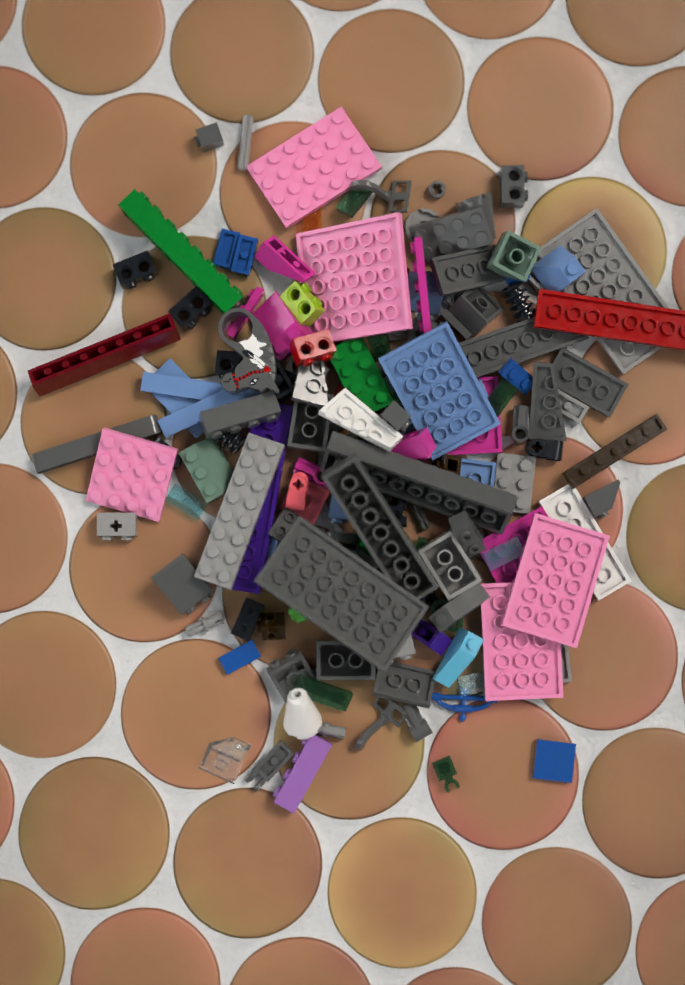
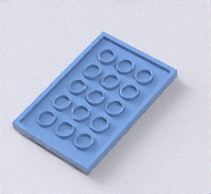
(439, 389)

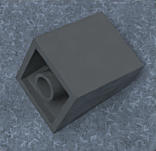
(181, 586)

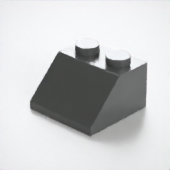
(475, 310)

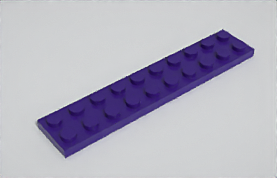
(258, 547)

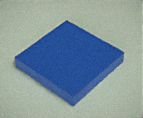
(554, 760)

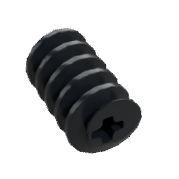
(519, 302)
(233, 441)

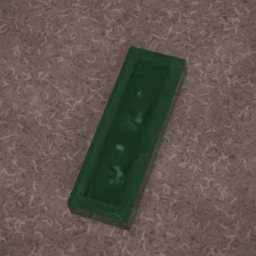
(324, 692)

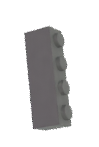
(240, 414)

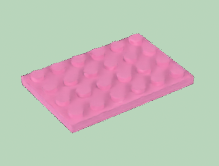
(313, 167)
(555, 580)
(514, 661)

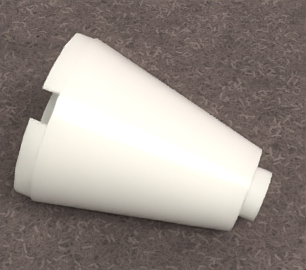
(301, 715)

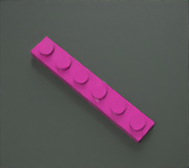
(421, 284)

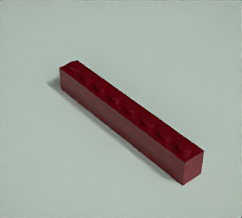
(104, 355)

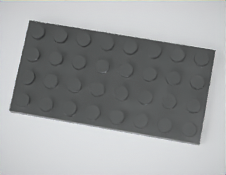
(341, 594)

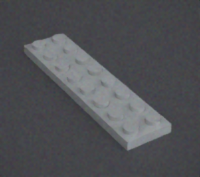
(239, 511)

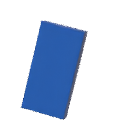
(226, 249)
(239, 657)

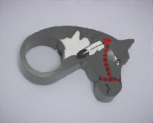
(258, 365)

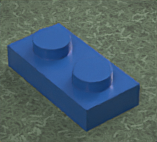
(244, 255)
(517, 376)

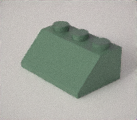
(208, 468)

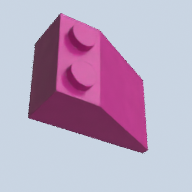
(280, 325)

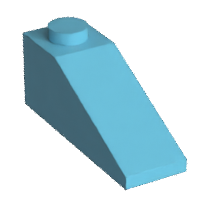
(458, 656)

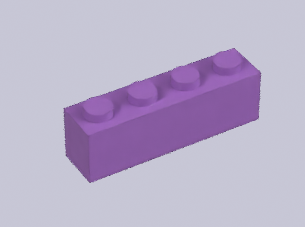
(302, 773)

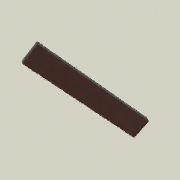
(614, 451)

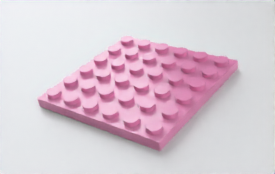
(359, 277)

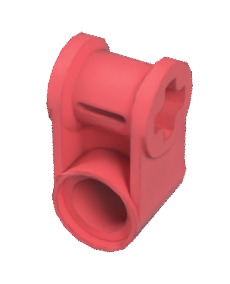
(297, 494)

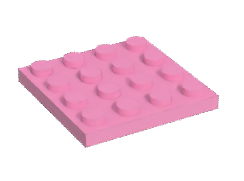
(131, 474)

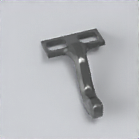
(389, 196)
(385, 716)

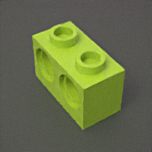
(300, 306)

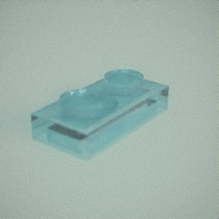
(186, 501)
(503, 553)

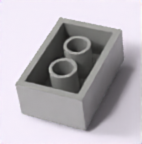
(449, 564)

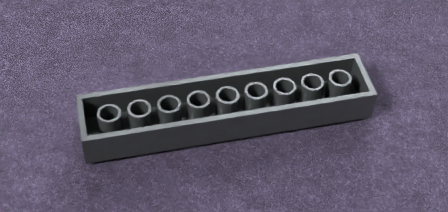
(425, 483)

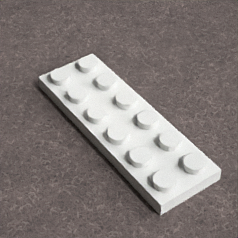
(570, 508)

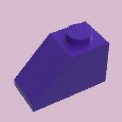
(431, 637)

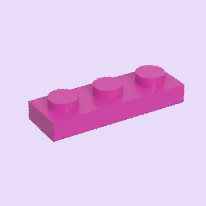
(236, 326)

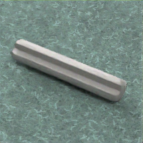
(245, 142)

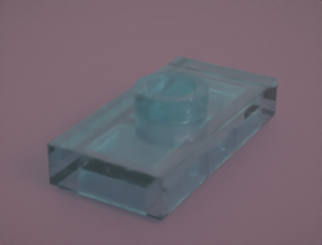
(471, 683)

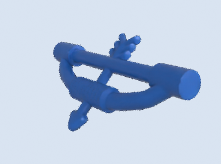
(437, 697)

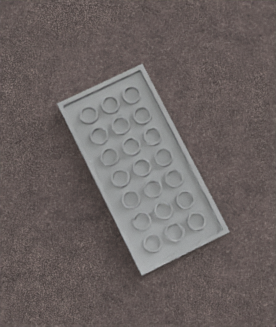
(608, 275)

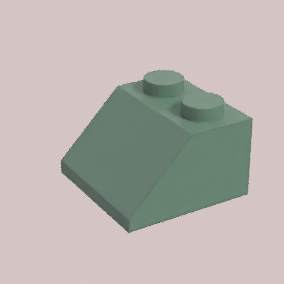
(513, 256)

